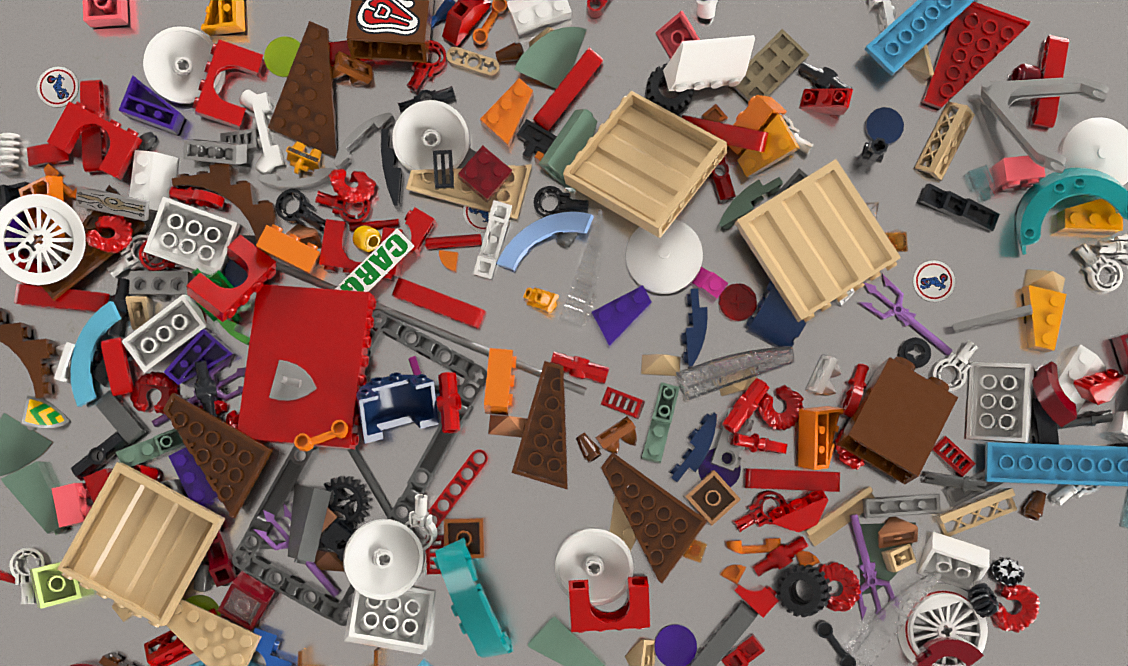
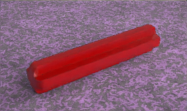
(453, 241)

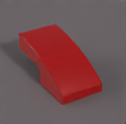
(45, 154)
(744, 652)

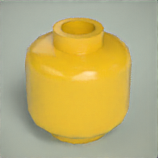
(366, 238)

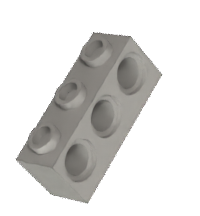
(215, 151)
(153, 278)
(723, 446)

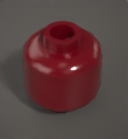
(1026, 72)

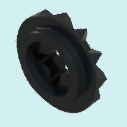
(921, 346)
(1000, 572)

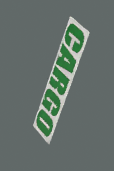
(377, 263)

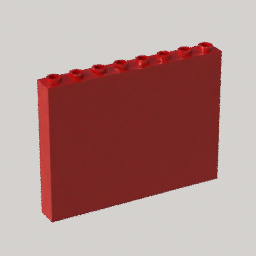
(327, 338)

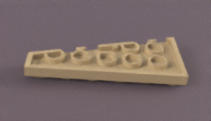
(510, 192)
(212, 637)

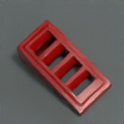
(638, 409)
(948, 461)
(429, 555)

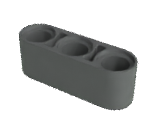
(120, 417)

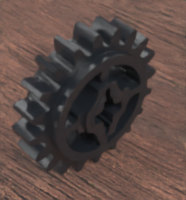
(340, 496)

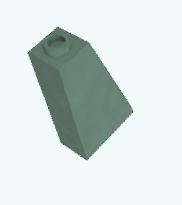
(568, 143)
(33, 490)
(563, 646)

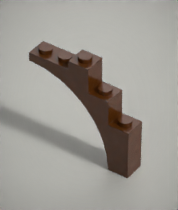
(242, 194)
(31, 353)

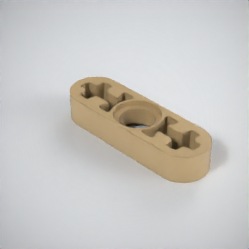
(487, 61)

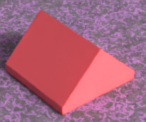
(675, 32)

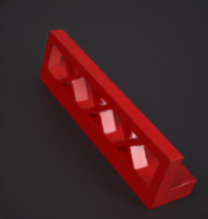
(167, 652)

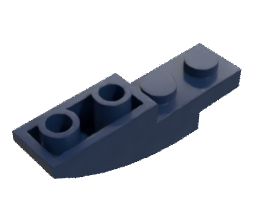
(694, 336)
(701, 441)

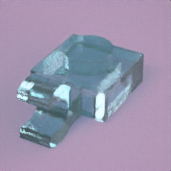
(981, 179)

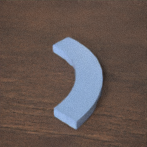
(541, 230)

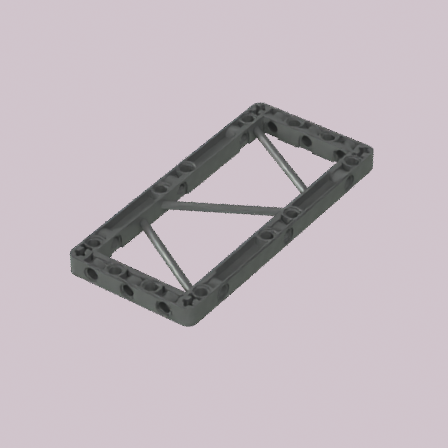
(293, 470)

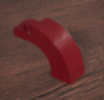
(1052, 396)
(220, 560)
(946, 647)

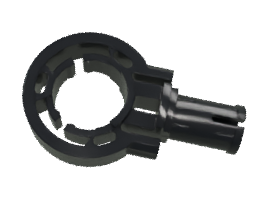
(571, 204)
(302, 212)

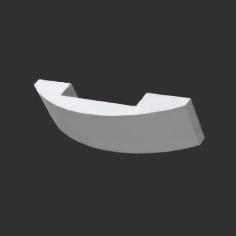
(380, 122)
(273, 180)

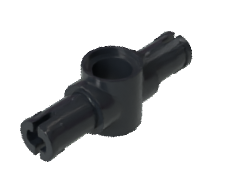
(822, 78)
(441, 95)
(120, 303)
(205, 387)

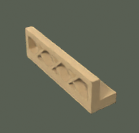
(949, 140)
(976, 505)
(838, 516)

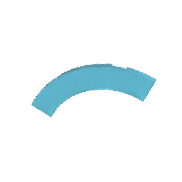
(85, 349)

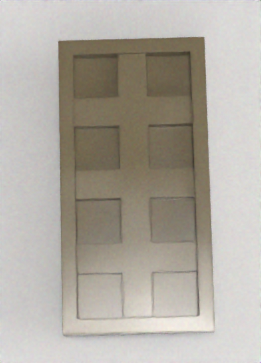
(771, 66)

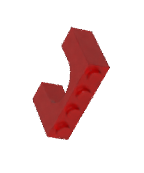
(224, 57)
(77, 119)
(333, 249)
(225, 301)
(632, 615)

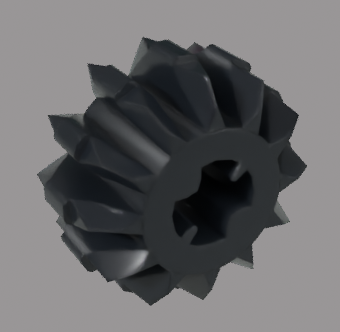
(983, 600)

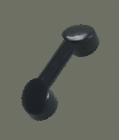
(825, 630)

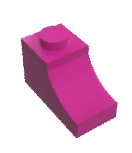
(709, 283)

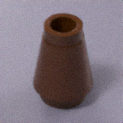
(510, 53)
(588, 448)
(1035, 506)

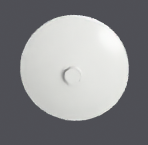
(177, 63)
(428, 128)
(1098, 146)
(665, 262)
(595, 557)
(383, 559)

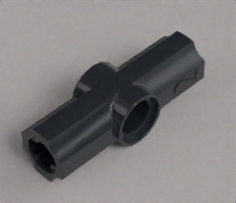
(873, 152)
(90, 463)

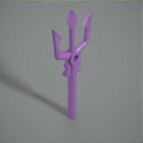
(902, 313)
(240, 372)
(311, 565)
(868, 569)

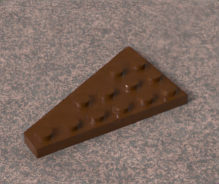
(306, 101)
(222, 452)
(657, 518)

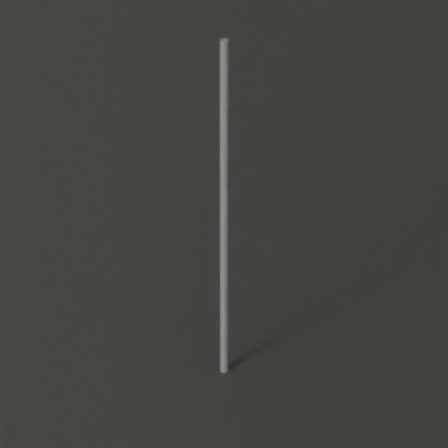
(423, 325)

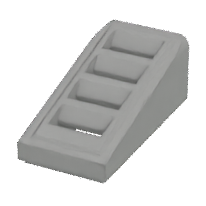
(254, 146)

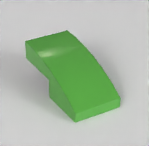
(232, 328)

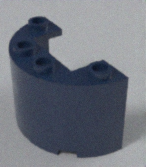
(774, 321)
(396, 402)

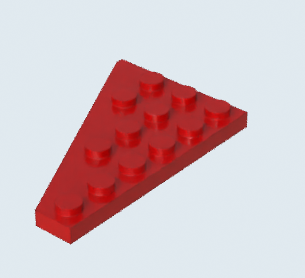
(968, 47)

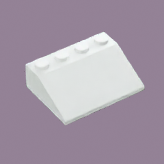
(709, 63)
(191, 236)
(1000, 402)
(391, 623)

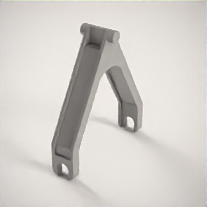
(1000, 95)

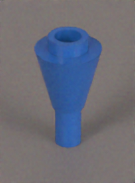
(442, 12)

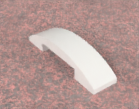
(493, 239)

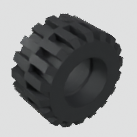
(671, 104)
(791, 598)

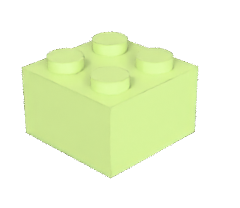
(52, 587)

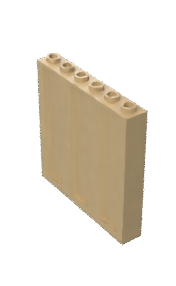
(645, 163)
(817, 241)
(140, 544)

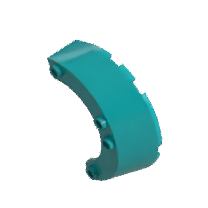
(1062, 185)
(470, 601)

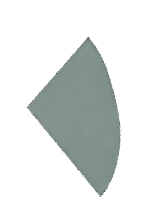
(552, 55)
(18, 445)
(870, 535)

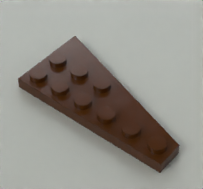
(92, 257)
(543, 442)

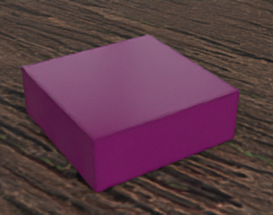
(415, 366)

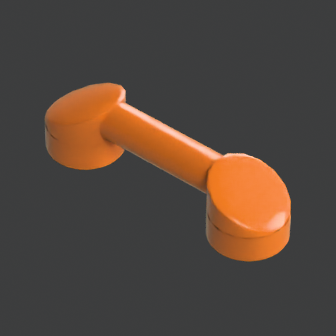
(480, 35)
(51, 171)
(305, 443)
(770, 545)

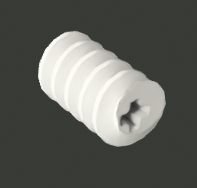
(7, 151)

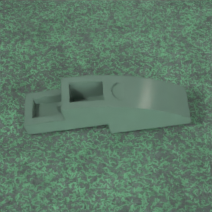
(742, 203)
(660, 422)
(151, 449)

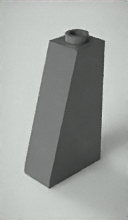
(307, 522)

